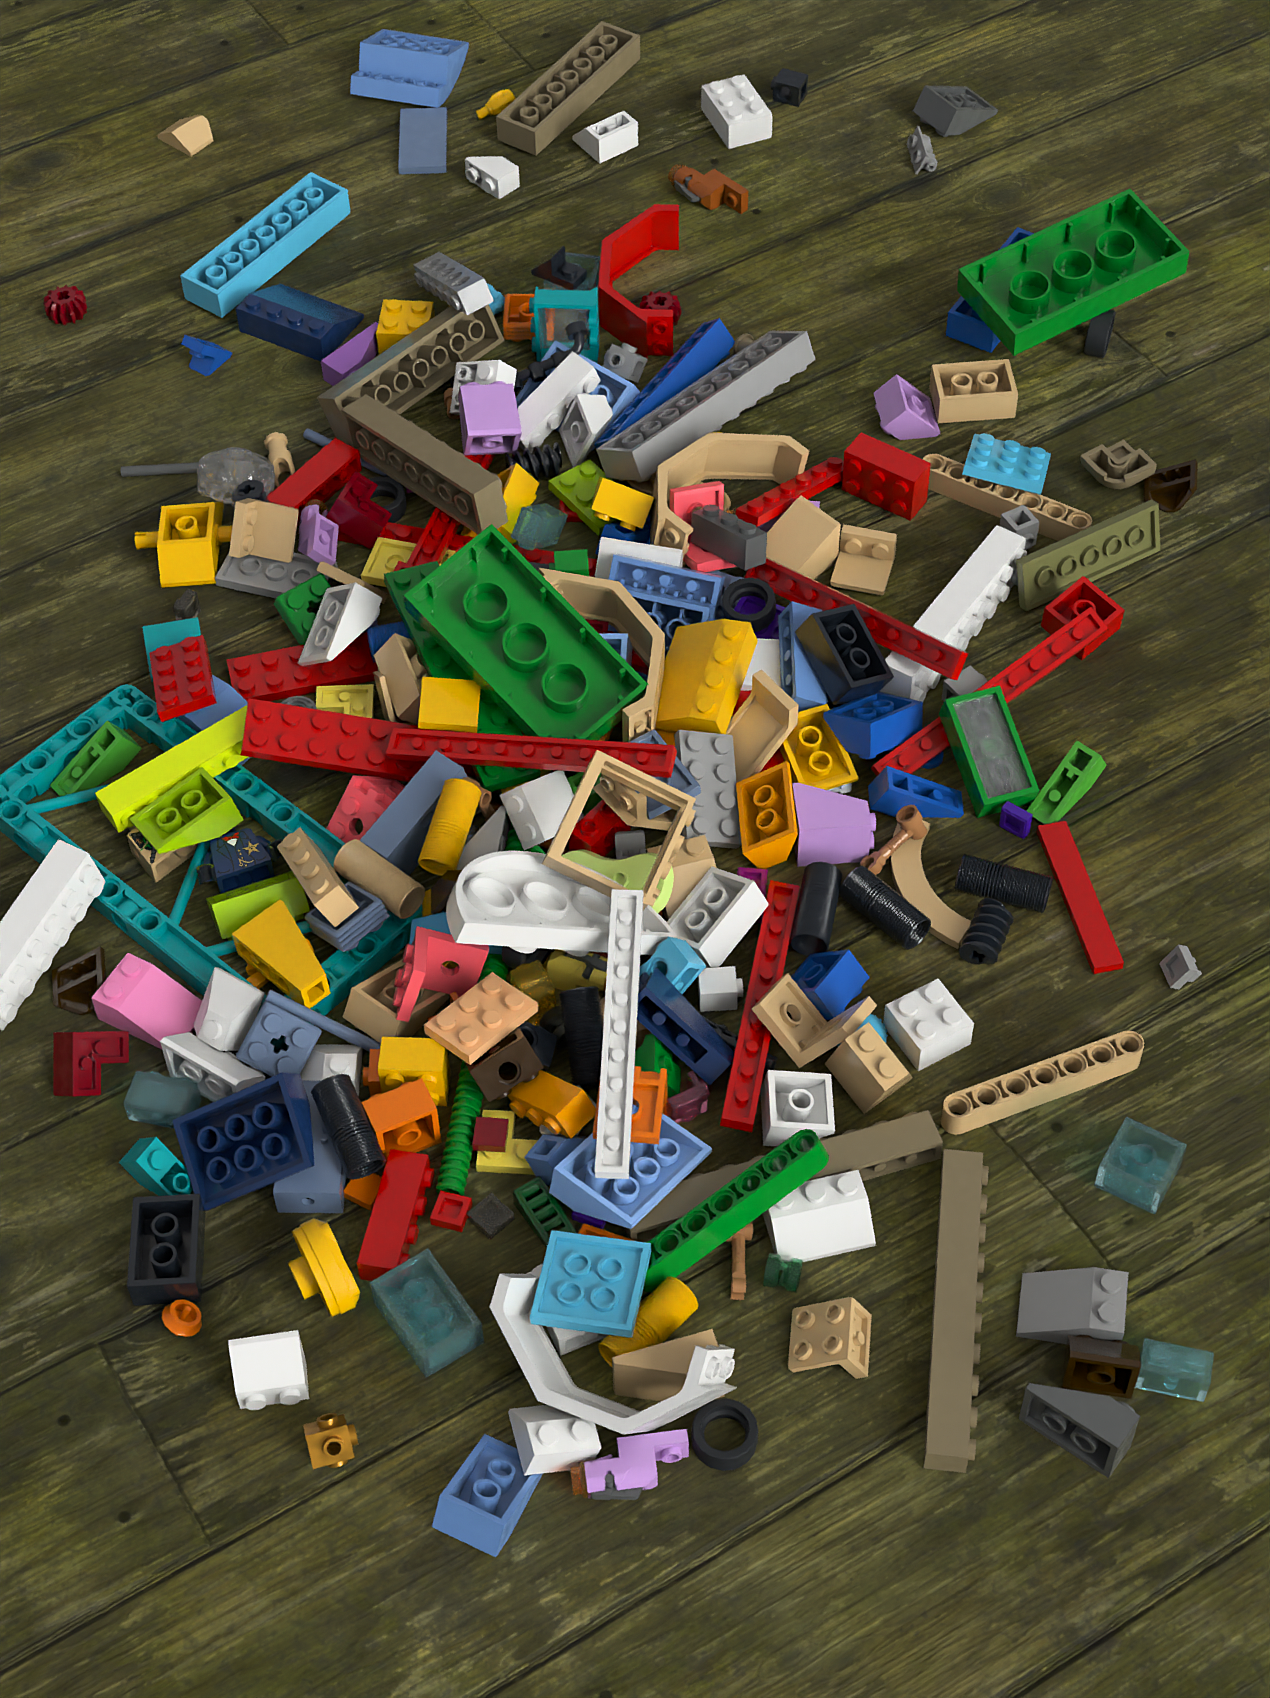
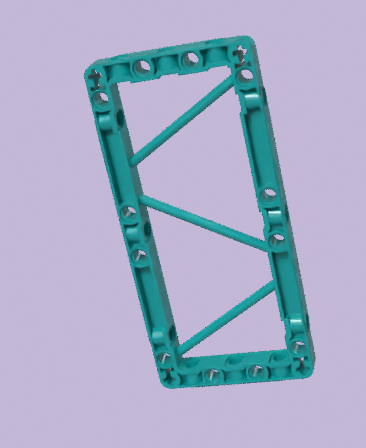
(127, 909)

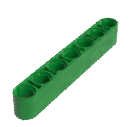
(734, 1206)

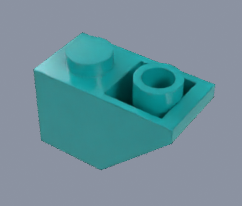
(156, 1168)

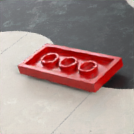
(182, 678)

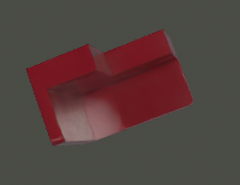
(358, 514)
(79, 1060)

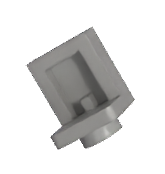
(629, 843)

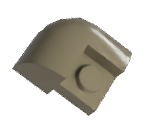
(1118, 465)

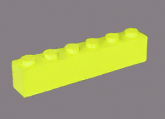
(213, 749)

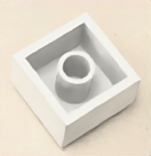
(928, 1024)

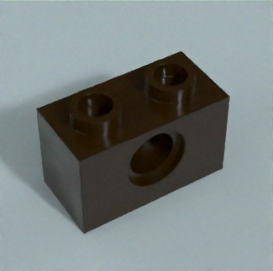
(512, 1049)

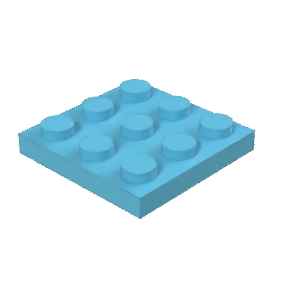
(1007, 463)
(591, 1284)

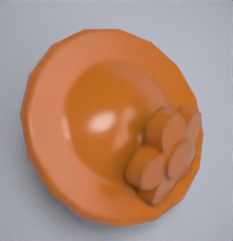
(182, 1318)

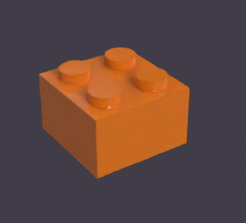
(404, 1118)

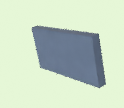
(423, 141)

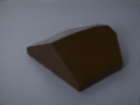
(1172, 486)
(78, 982)

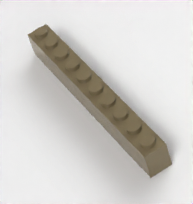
(871, 1150)
(955, 1314)

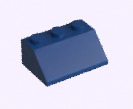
(875, 723)

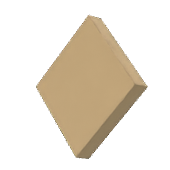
(345, 578)

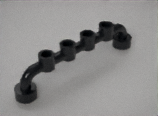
(536, 370)

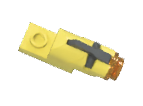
(574, 971)

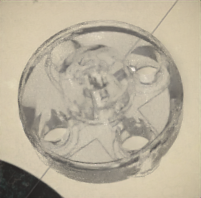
(226, 469)

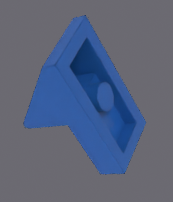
(206, 355)

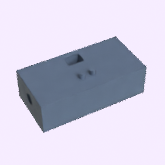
(405, 823)
(318, 1187)

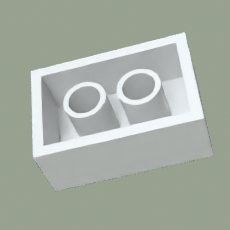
(736, 111)

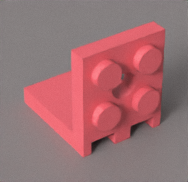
(682, 503)
(364, 800)
(425, 969)

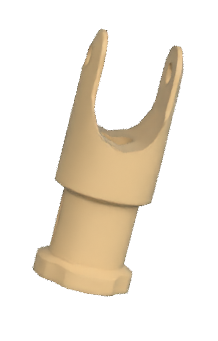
(278, 454)

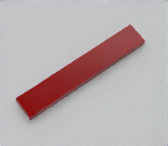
(1080, 897)

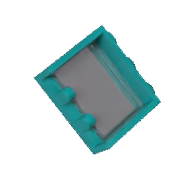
(555, 311)

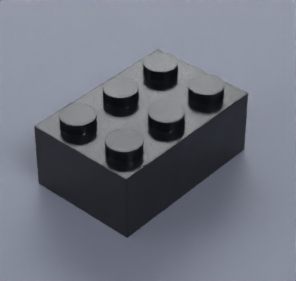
(844, 654)
(166, 1249)

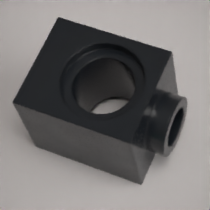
(789, 87)

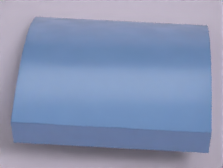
(408, 67)
(668, 592)

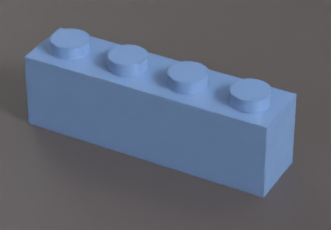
(796, 670)

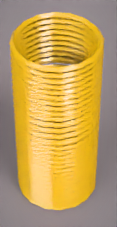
(449, 826)
(656, 1319)

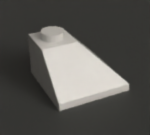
(584, 425)
(227, 1011)
(334, 1060)

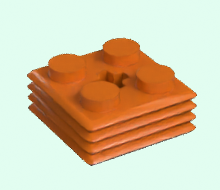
(517, 317)

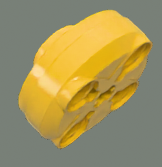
(323, 1268)

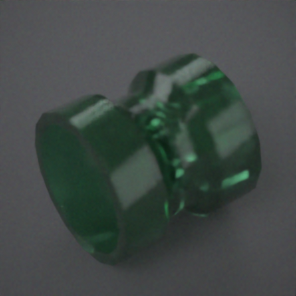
(790, 1275)

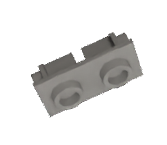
(921, 151)

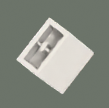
(609, 137)
(480, 372)

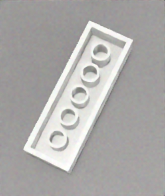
(43, 921)

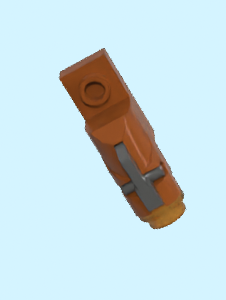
(709, 189)

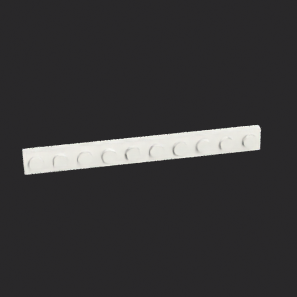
(619, 1035)

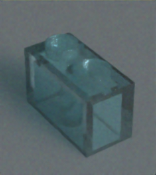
(538, 526)
(160, 1098)
(1175, 1370)

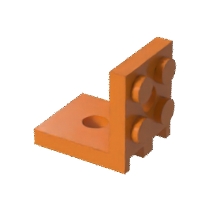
(651, 1097)

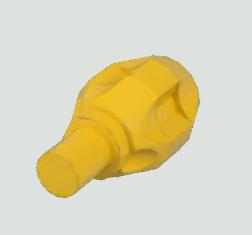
(496, 103)

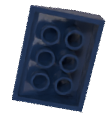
(296, 320)
(247, 1139)

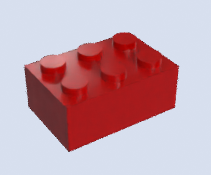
(885, 476)

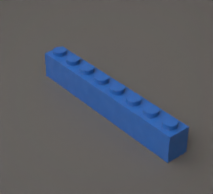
(691, 362)

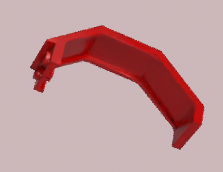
(642, 328)

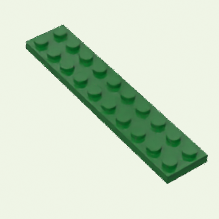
(442, 665)

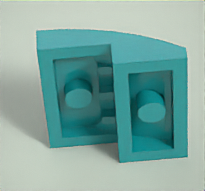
(169, 634)

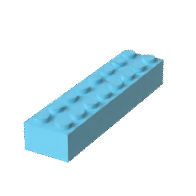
(265, 244)

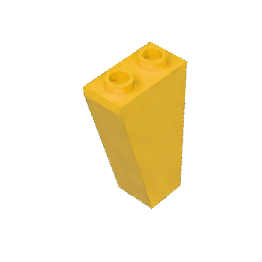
(282, 955)

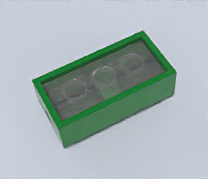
(988, 751)

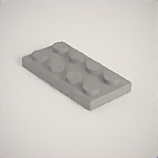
(266, 575)
(712, 764)

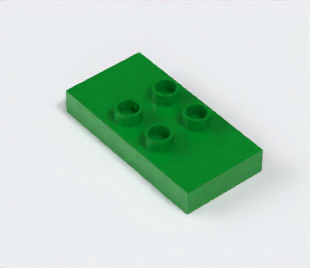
(1072, 271)
(524, 642)

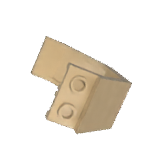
(719, 457)
(611, 602)
(757, 734)

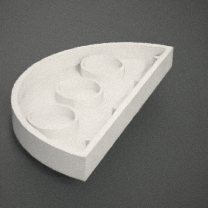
(528, 906)

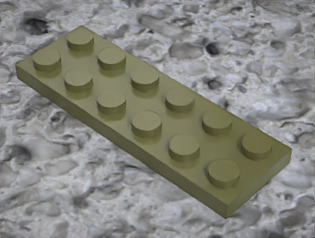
(1088, 554)

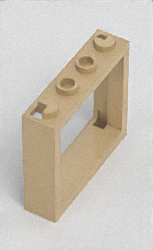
(642, 783)

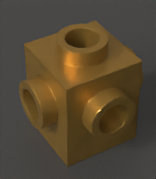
(330, 1440)

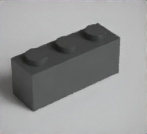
(728, 537)

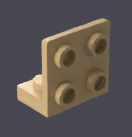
(263, 530)
(864, 560)
(830, 1336)

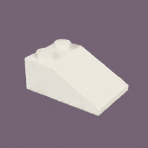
(339, 621)

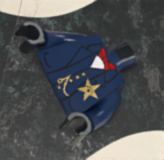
(238, 860)

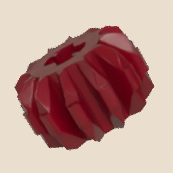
(662, 301)
(65, 305)

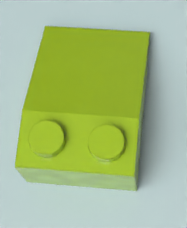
(188, 814)

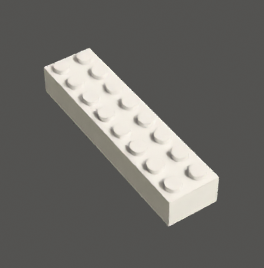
(961, 608)

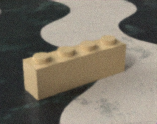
(317, 877)

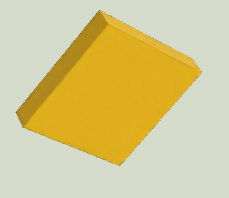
(449, 704)

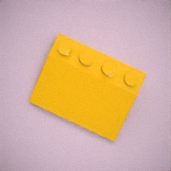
(705, 675)

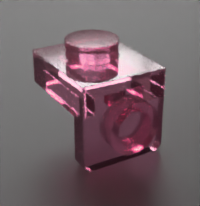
(689, 1103)

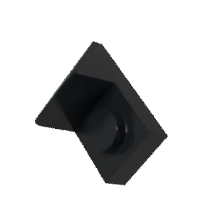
(559, 271)

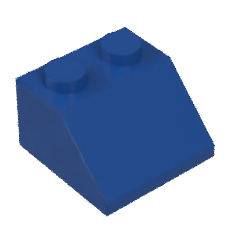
(831, 980)

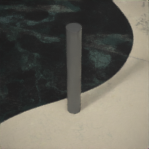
(159, 469)

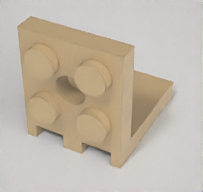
(807, 1032)

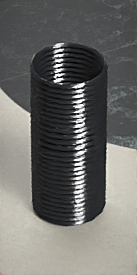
(1011, 884)
(816, 908)
(886, 910)
(584, 1027)
(346, 1122)

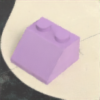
(905, 410)

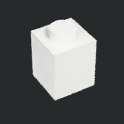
(719, 989)

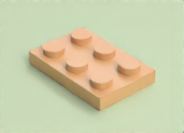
(481, 1018)

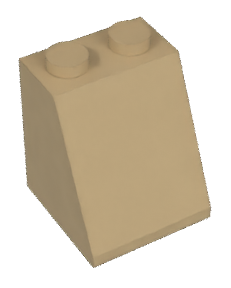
(804, 539)
(867, 1068)

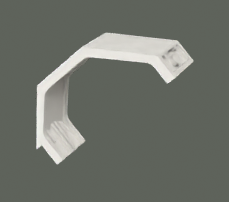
(554, 1386)

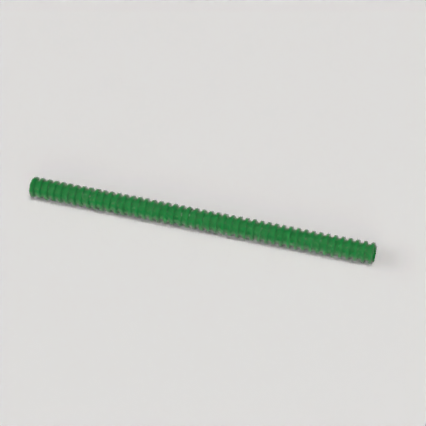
(468, 1093)

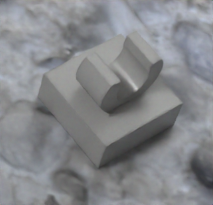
(1179, 967)

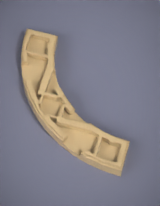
(914, 887)

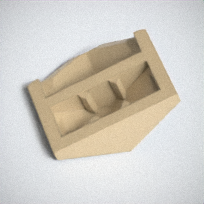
(188, 134)

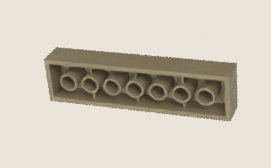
(568, 88)
(415, 364)
(425, 465)

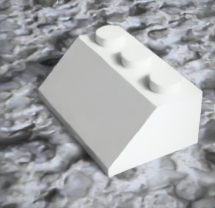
(610, 546)
(718, 914)
(213, 1070)
(822, 1218)

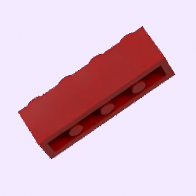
(319, 476)
(395, 1213)

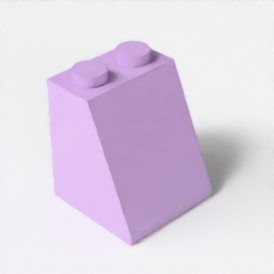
(489, 418)
(831, 826)

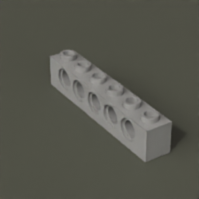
(453, 283)

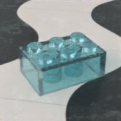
(427, 1312)

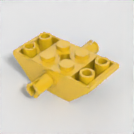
(187, 543)

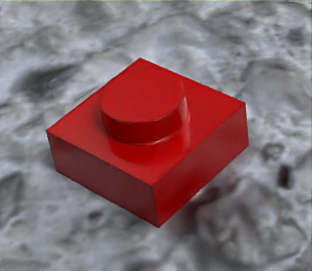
(451, 1211)

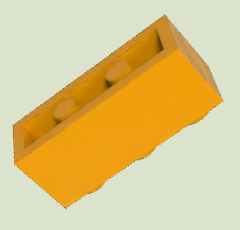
(552, 1104)

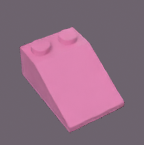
(145, 1002)

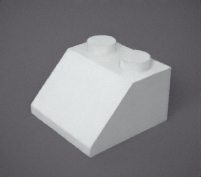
(796, 1103)
(269, 1370)
(552, 1439)

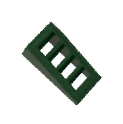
(532, 1196)

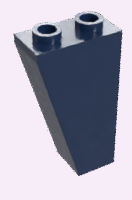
(681, 1027)

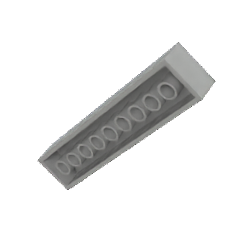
(706, 405)

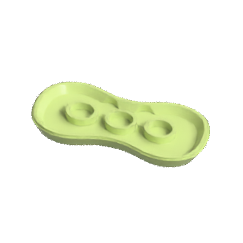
(628, 872)

